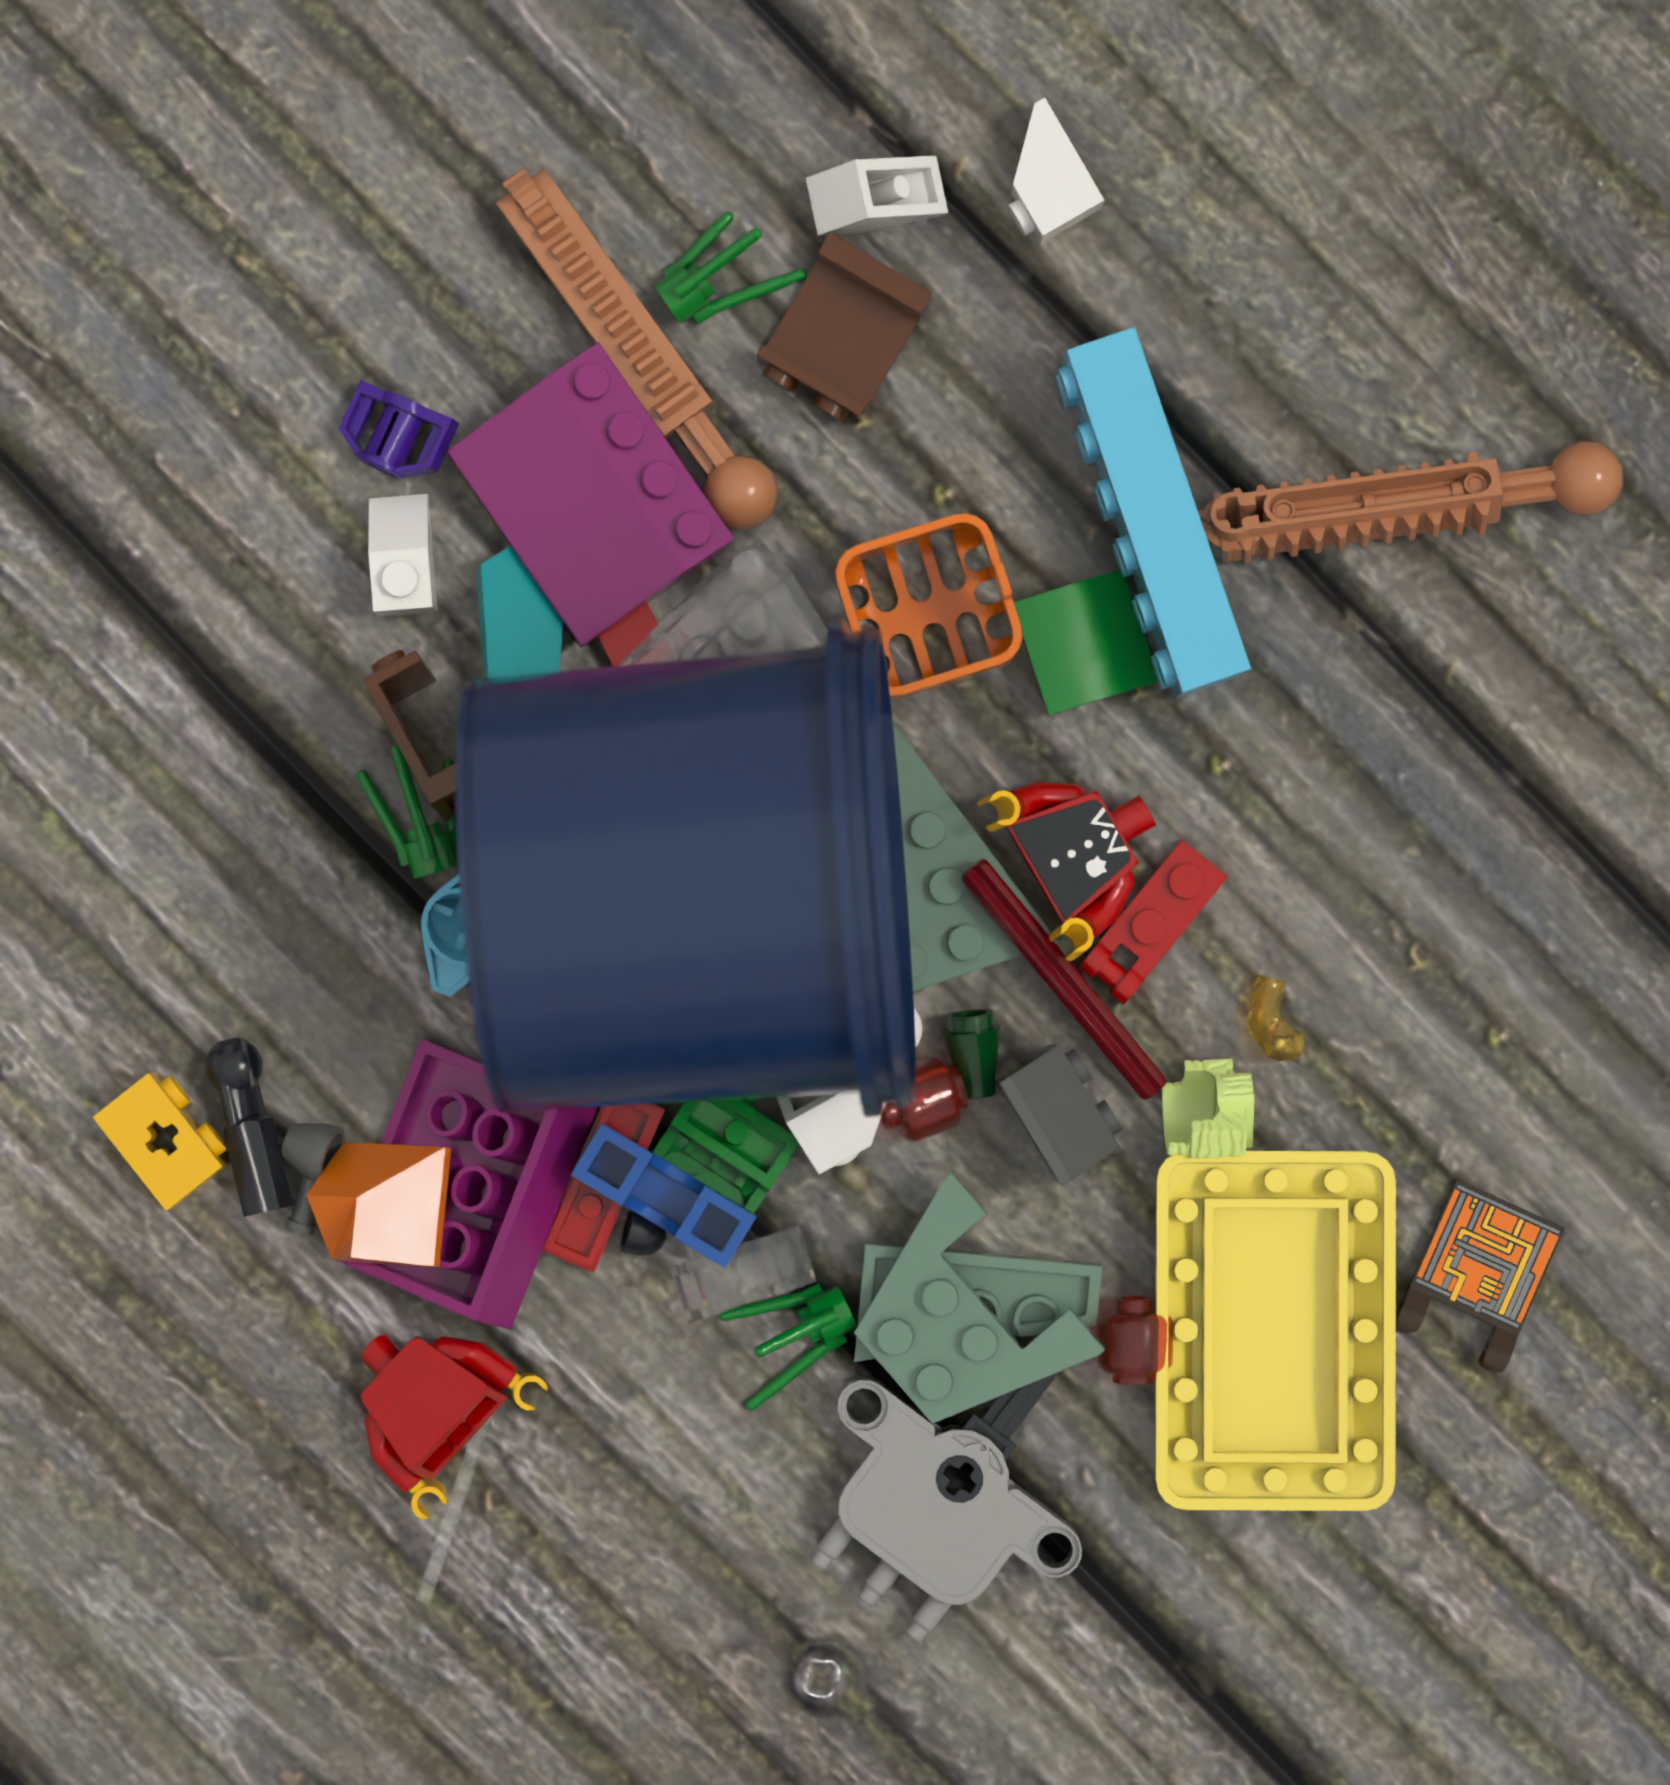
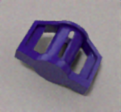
(396, 432)

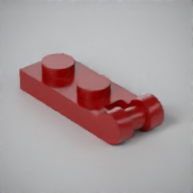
(1154, 920)

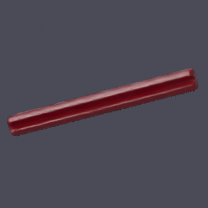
(1064, 979)

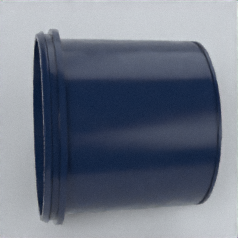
(688, 880)

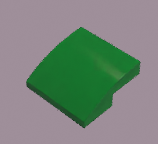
(1085, 642)
(728, 1148)

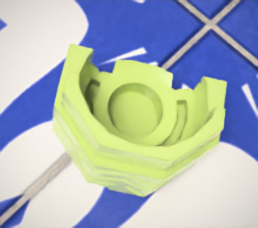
(1209, 1111)

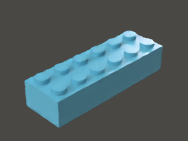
(1153, 512)

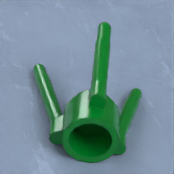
(687, 287)
(427, 846)
(823, 1318)

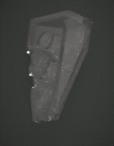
(735, 610)

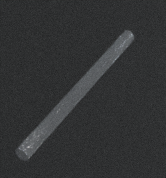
(452, 1513)

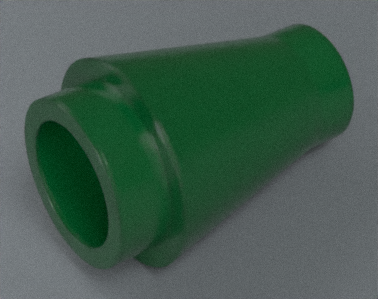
(973, 1049)

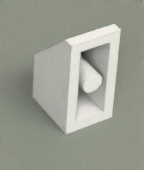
(1051, 181)
(876, 194)
(401, 556)
(829, 1127)

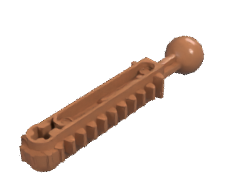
(611, 313)
(1403, 503)

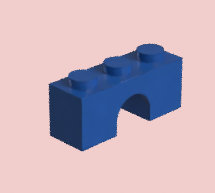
(664, 1194)

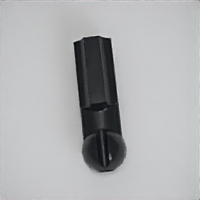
(250, 1134)

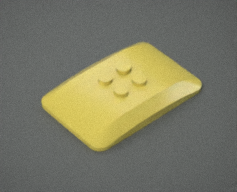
(1278, 1331)

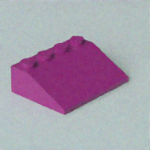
(590, 495)
(500, 1188)

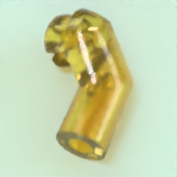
(1269, 1026)

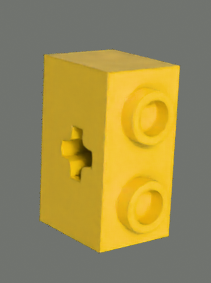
(131, 1129)

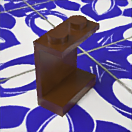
(843, 330)
(392, 681)

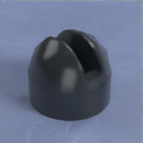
(641, 1236)

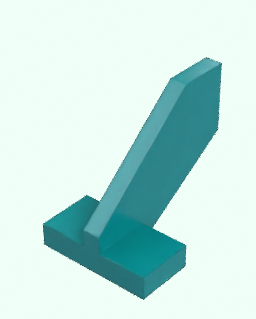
(516, 620)

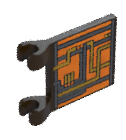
(1484, 1263)

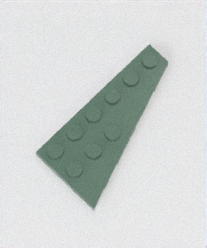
(946, 921)

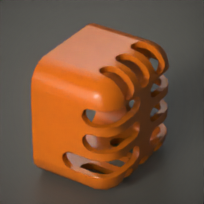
(940, 608)

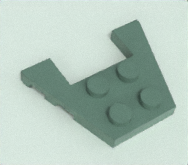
(940, 1333)

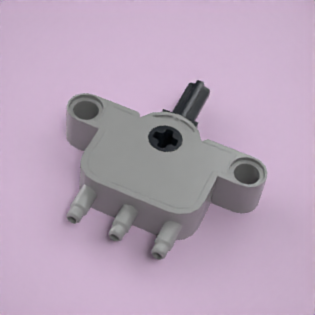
(922, 1529)

